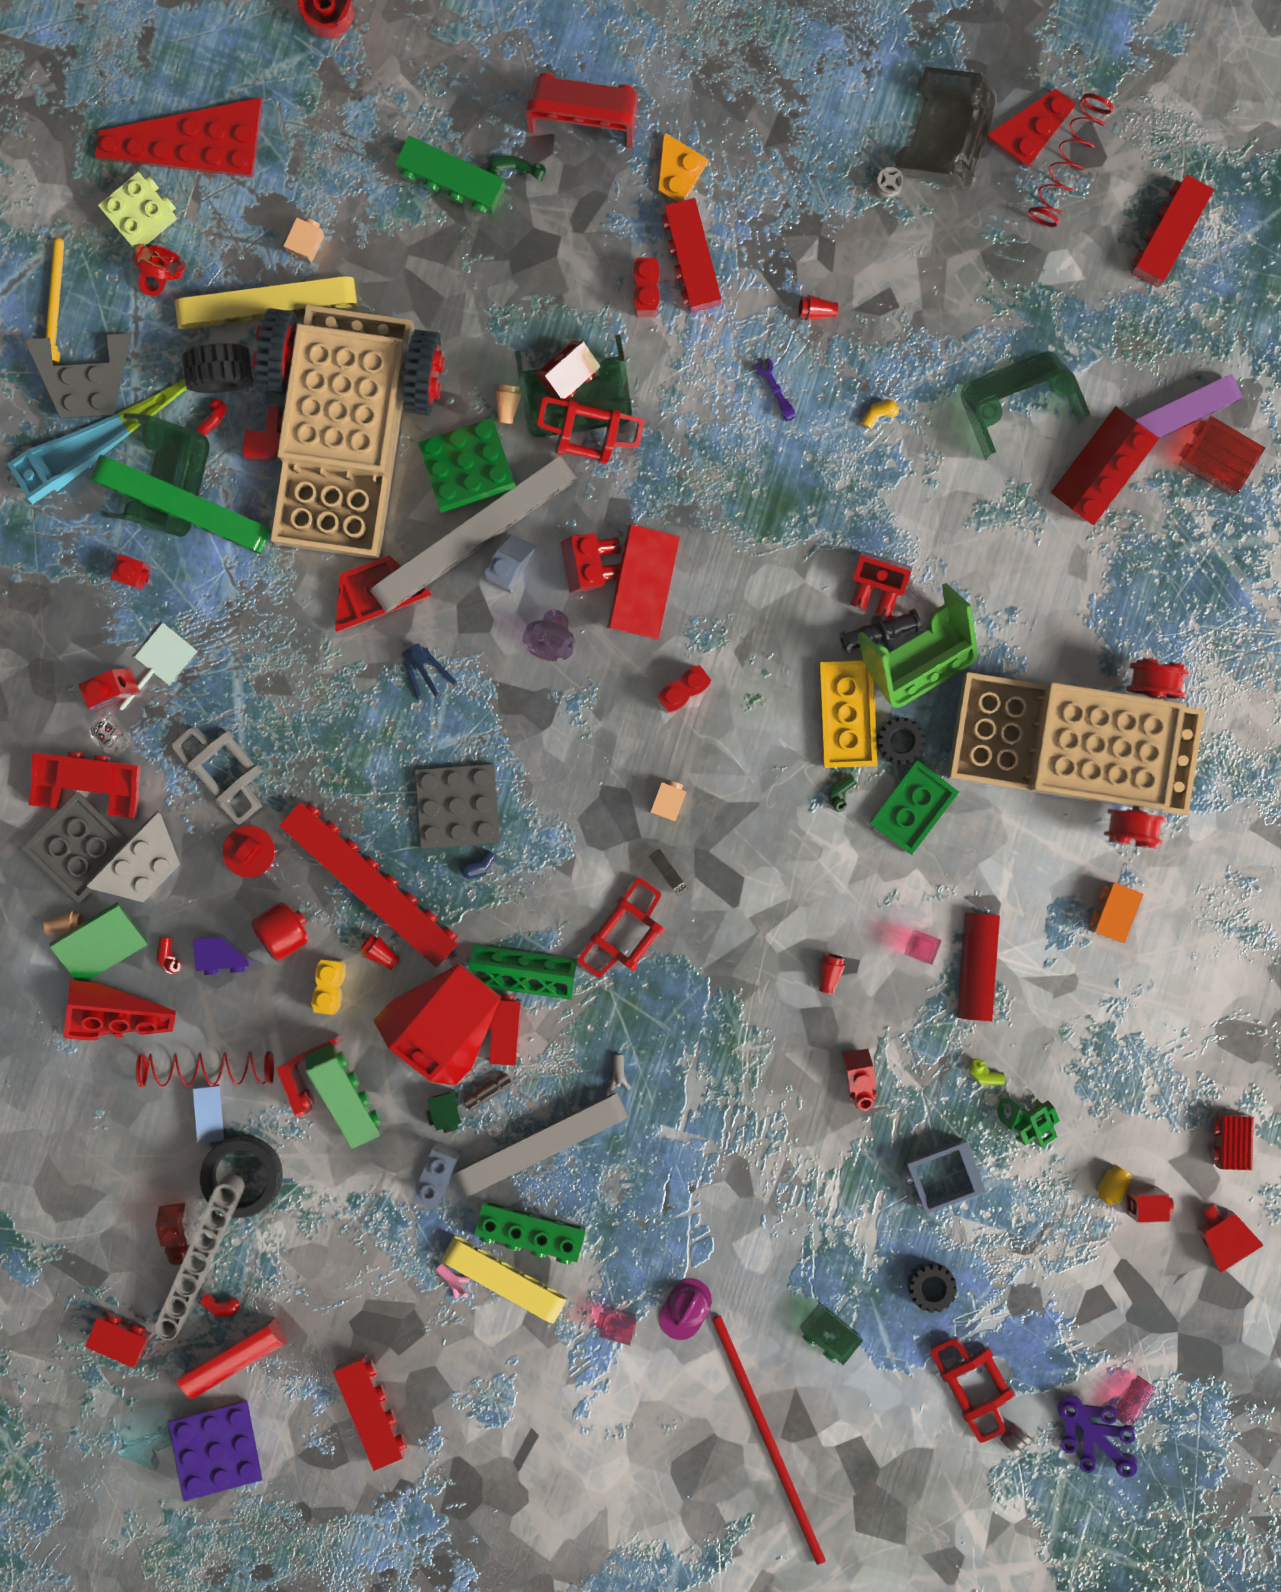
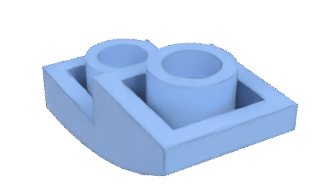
(208, 1113)

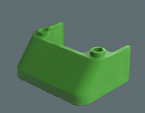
(927, 658)

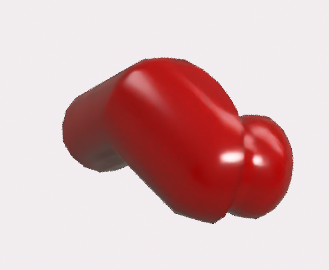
(213, 419)
(165, 957)

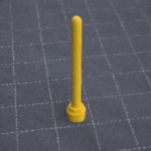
(54, 296)

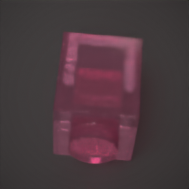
(922, 947)
(617, 1325)

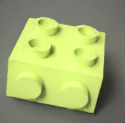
(139, 210)

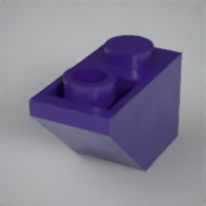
(219, 953)

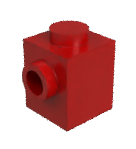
(131, 572)

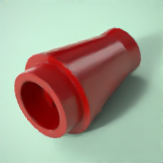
(816, 308)
(379, 952)
(830, 972)

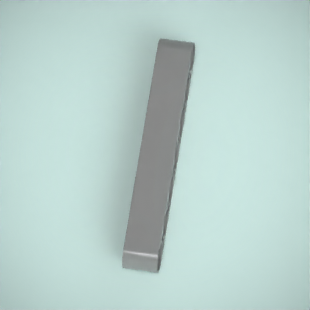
(541, 1144)
(204, 1247)

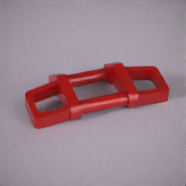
(572, 409)
(614, 917)
(972, 1362)

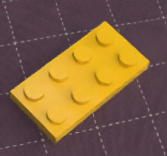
(847, 715)

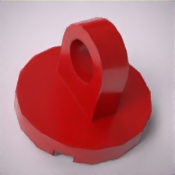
(157, 263)
(249, 851)

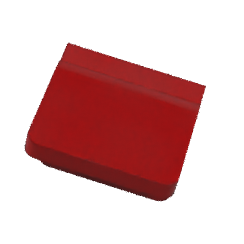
(298, 1096)

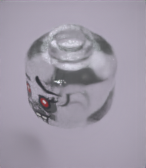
(109, 734)

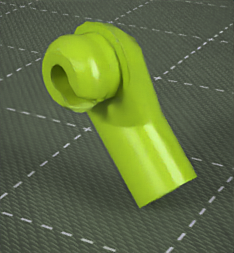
(983, 1075)

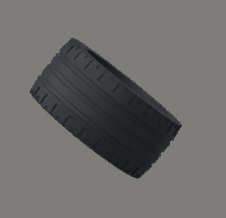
(265, 1154)

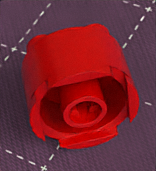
(329, 21)

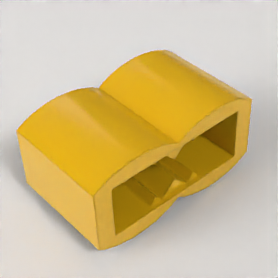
(328, 993)

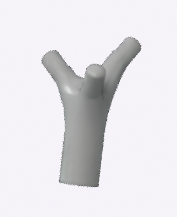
(618, 1075)

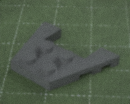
(82, 388)

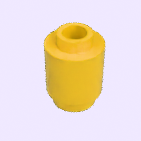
(1114, 1185)

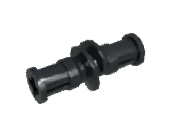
(881, 630)

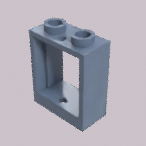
(436, 1175)
(976, 1185)

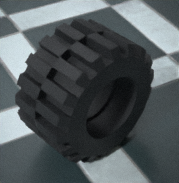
(217, 368)

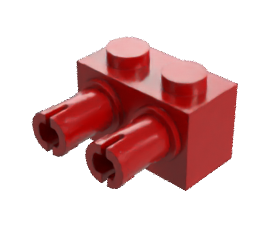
(583, 561)
(882, 574)

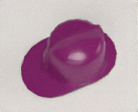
(685, 1309)

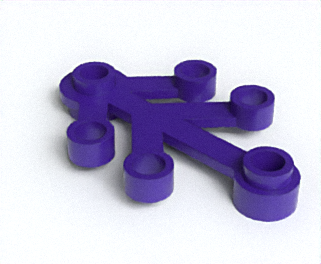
(1096, 1433)

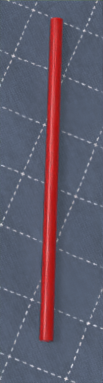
(768, 1440)

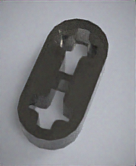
(668, 872)

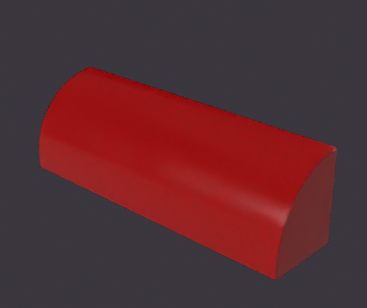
(978, 967)

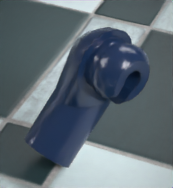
(480, 868)

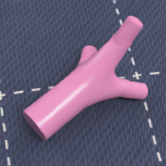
(453, 1280)

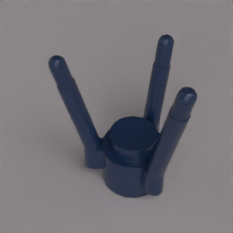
(415, 658)

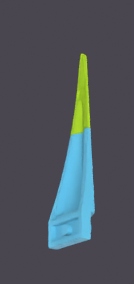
(62, 459)

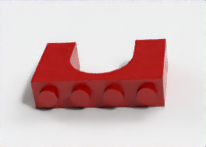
(505, 1031)

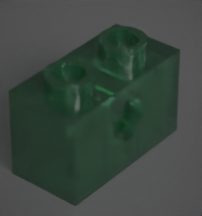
(824, 1320)

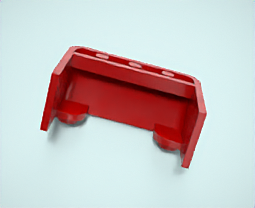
(582, 104)

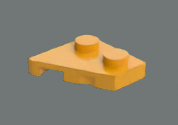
(679, 169)

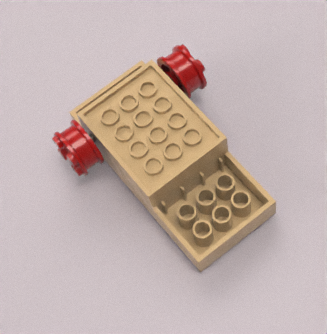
(1085, 744)

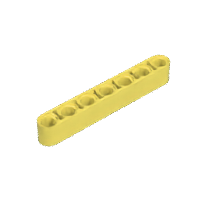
(252, 303)

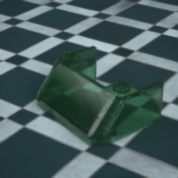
(603, 392)
(982, 394)
(177, 461)

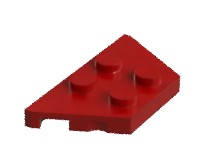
(355, 599)

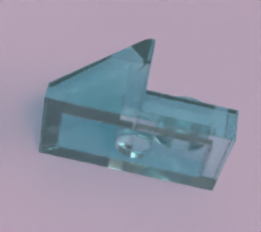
(142, 1449)

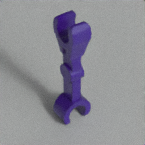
(785, 407)

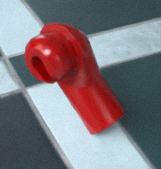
(220, 1309)

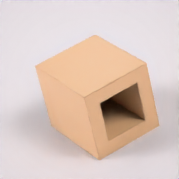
(304, 239)
(668, 800)

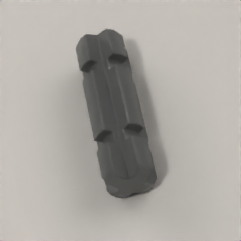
(488, 1092)

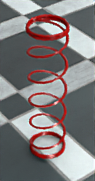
(1041, 209)
(142, 1059)

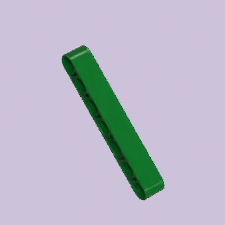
(180, 504)

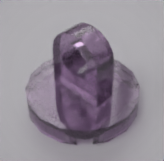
(550, 639)

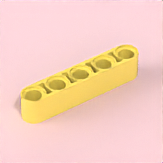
(503, 1279)

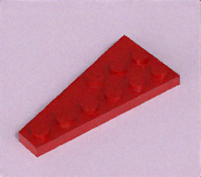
(202, 140)

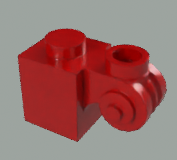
(860, 1078)

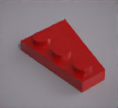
(1032, 128)

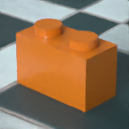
(1115, 912)

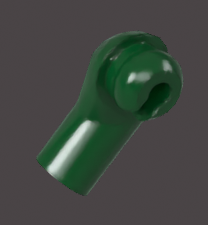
(838, 793)

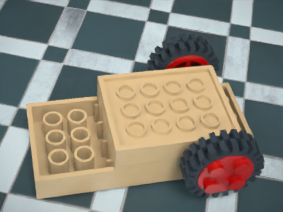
(342, 419)

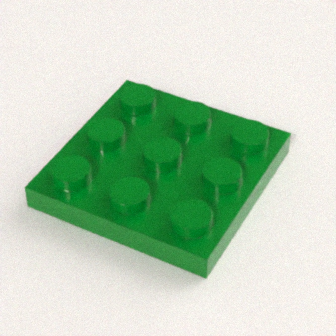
(466, 465)

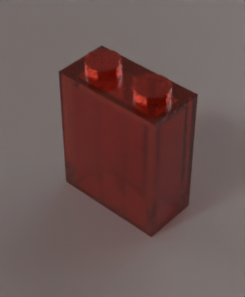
(1220, 455)

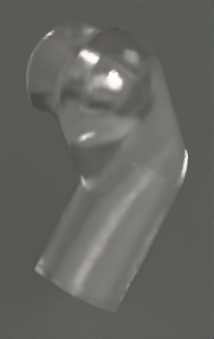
(499, 1117)

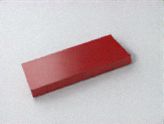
(643, 582)

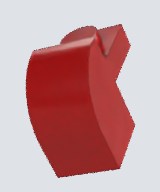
(264, 445)

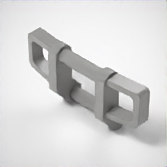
(222, 797)

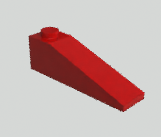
(105, 1011)

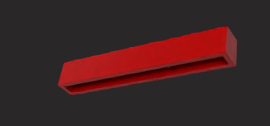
(369, 883)

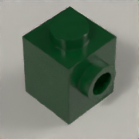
(444, 1112)

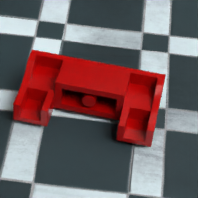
(74, 772)

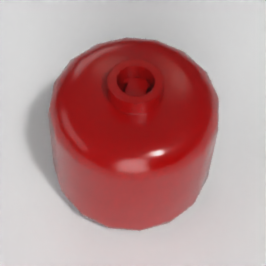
(280, 930)

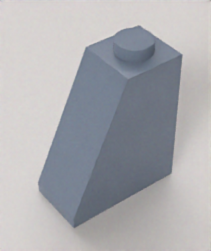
(509, 563)

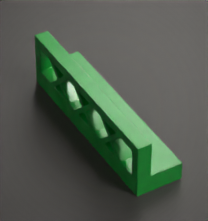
(523, 967)

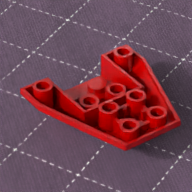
(440, 1024)

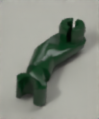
(497, 163)

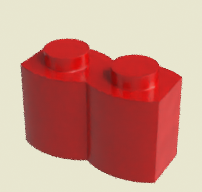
(646, 283)
(691, 684)

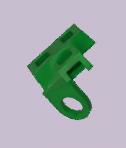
(1025, 1121)

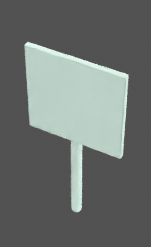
(164, 656)

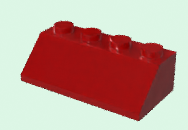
(1105, 465)

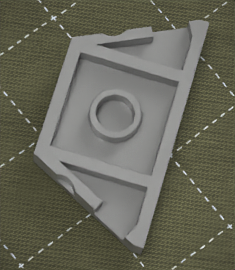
(139, 864)

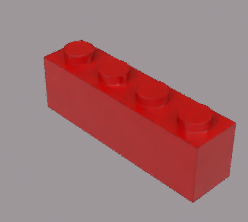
(1172, 230)
(692, 255)
(370, 1412)

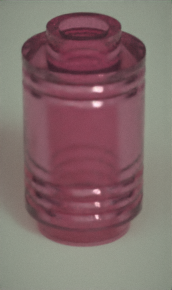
(1134, 1400)

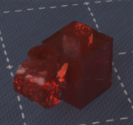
(173, 1231)

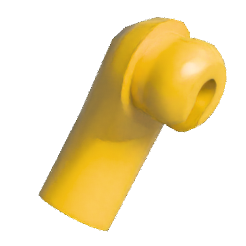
(879, 409)

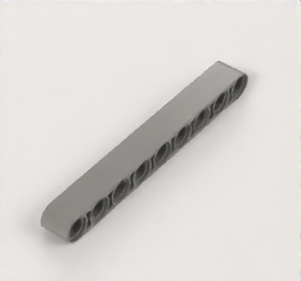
(473, 534)

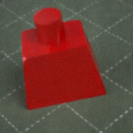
(1226, 1238)

